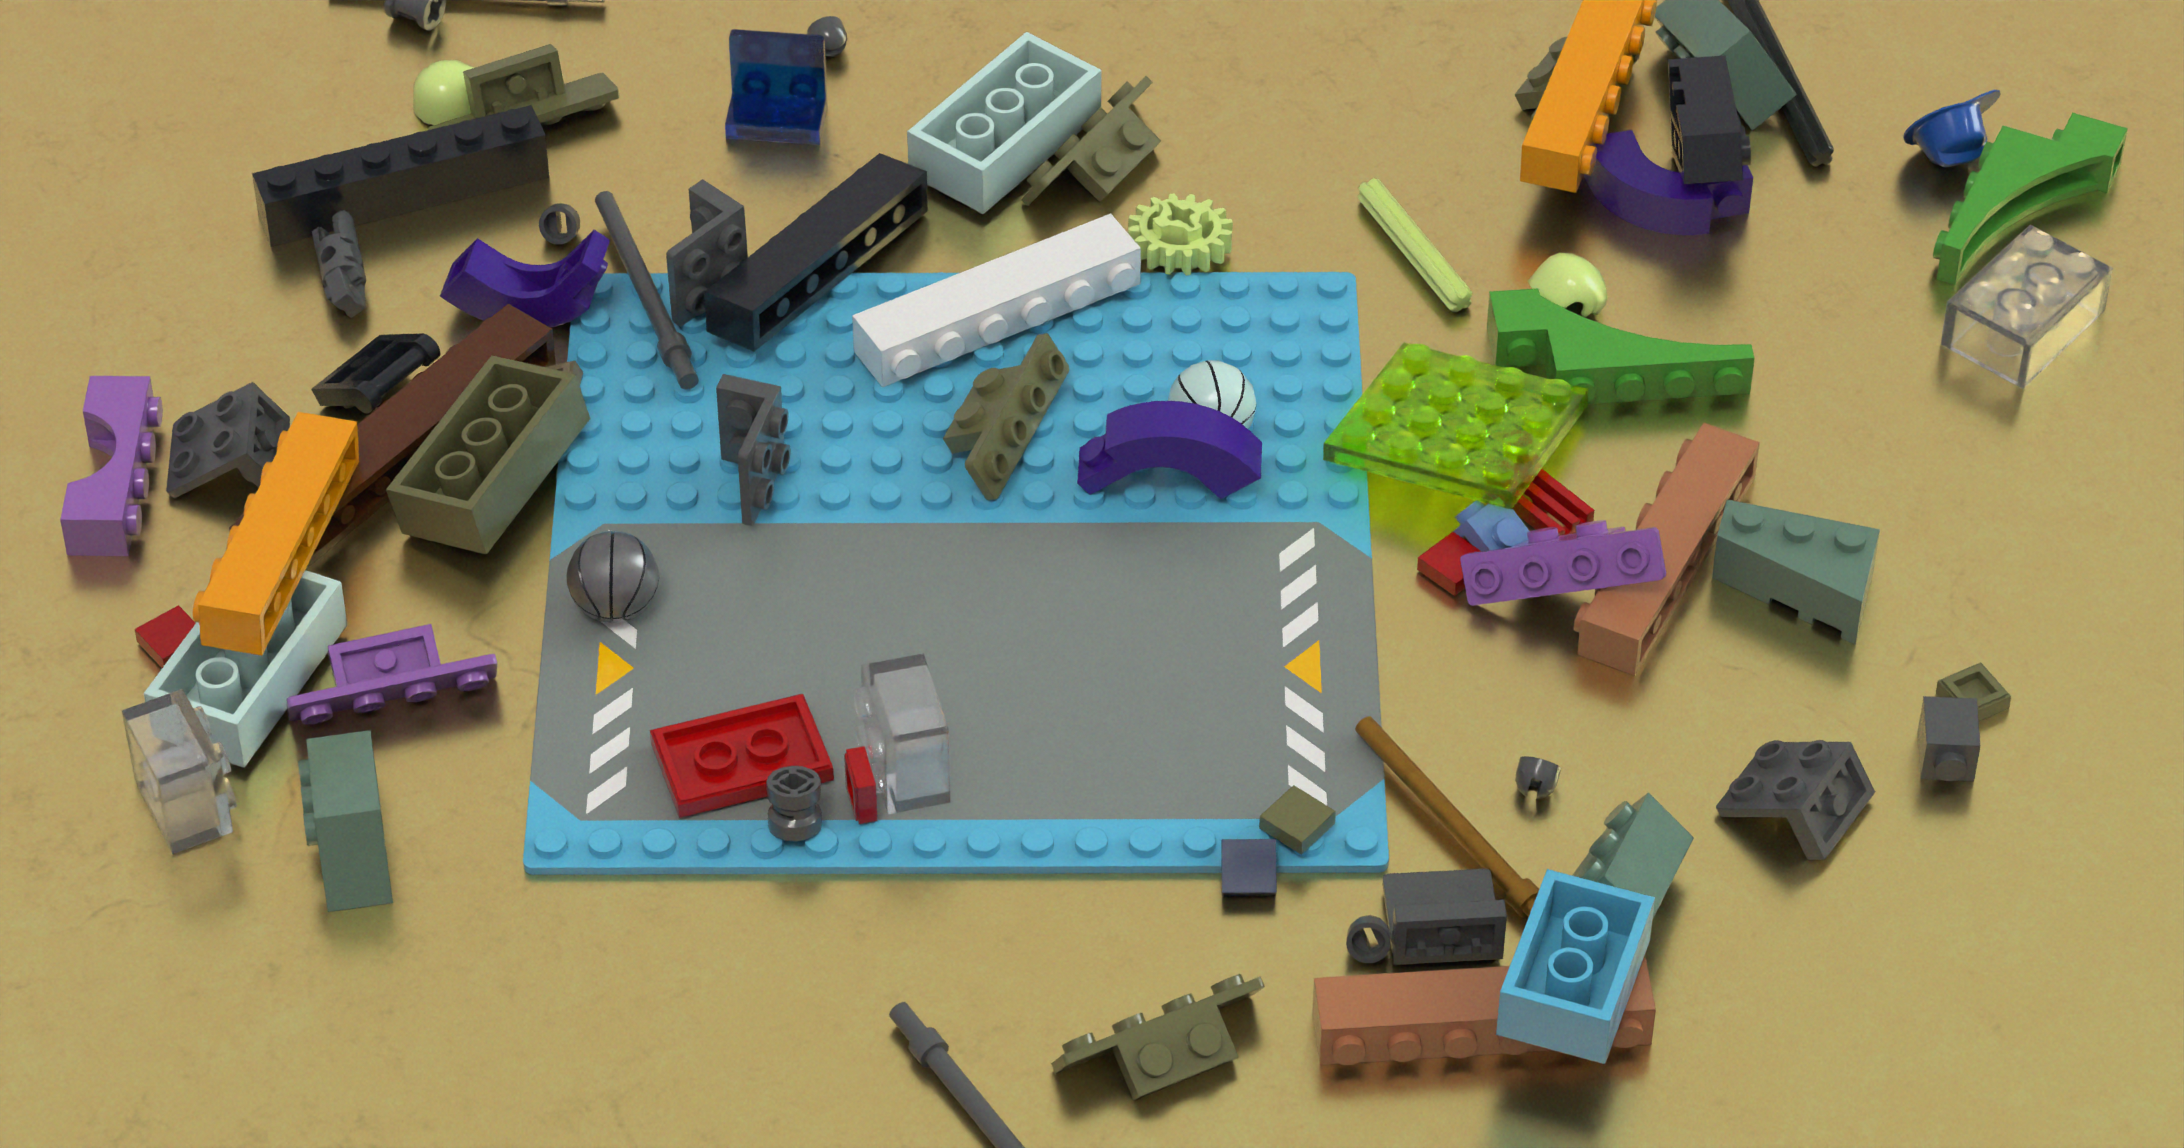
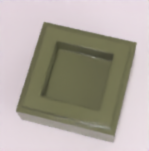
(1979, 684)
(1297, 819)

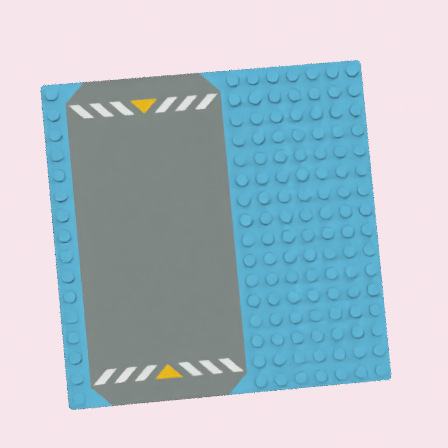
(1104, 661)

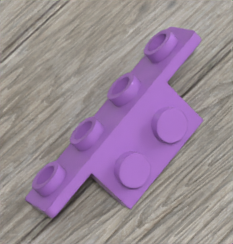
(1564, 563)
(388, 669)

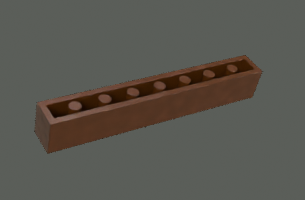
(406, 419)

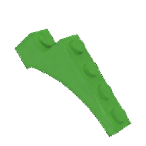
(2024, 176)
(1607, 360)

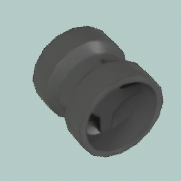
(794, 794)

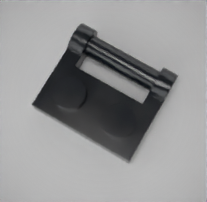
(376, 371)

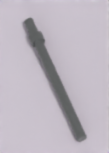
(671, 344)
(931, 1052)

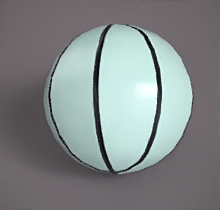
(1216, 387)

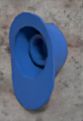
(1953, 132)

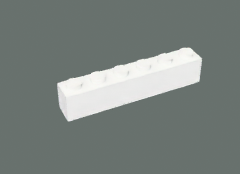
(996, 300)

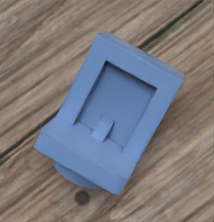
(1491, 526)

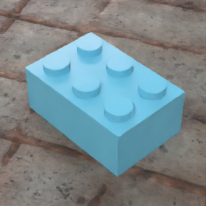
(1575, 966)

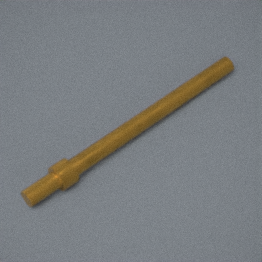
(1519, 892)

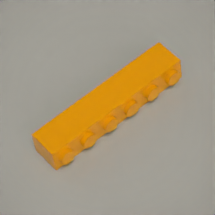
(1584, 92)
(277, 534)

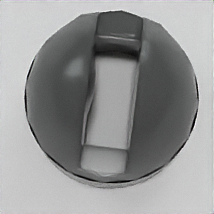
(834, 33)
(551, 224)
(1537, 774)
(1358, 942)

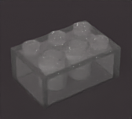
(2026, 306)

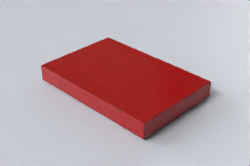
(732, 753)

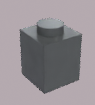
(1948, 738)

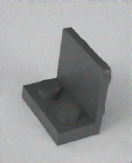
(708, 253)
(226, 434)
(753, 436)
(1810, 783)
(1444, 916)

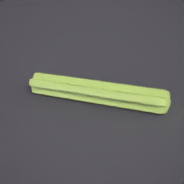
(1415, 245)

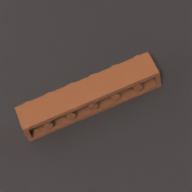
(1687, 511)
(1436, 1016)

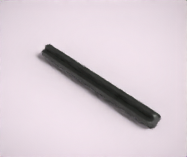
(1799, 109)

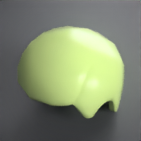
(441, 92)
(1569, 280)

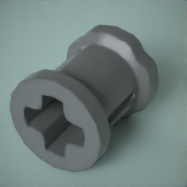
(425, 12)

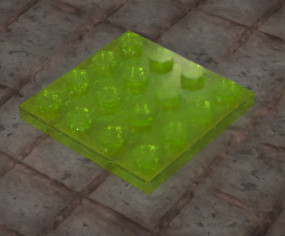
(1456, 425)

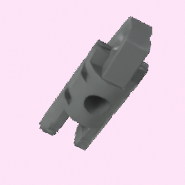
(341, 264)

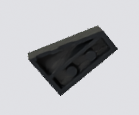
(1705, 122)

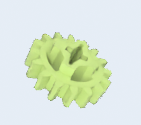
(1181, 233)

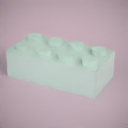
(1004, 122)
(250, 691)

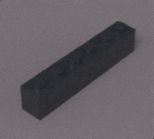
(402, 174)
(815, 252)

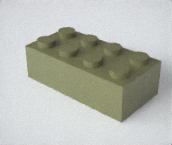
(488, 454)

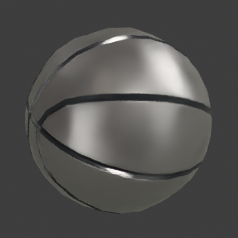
(612, 576)

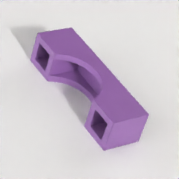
(103, 508)

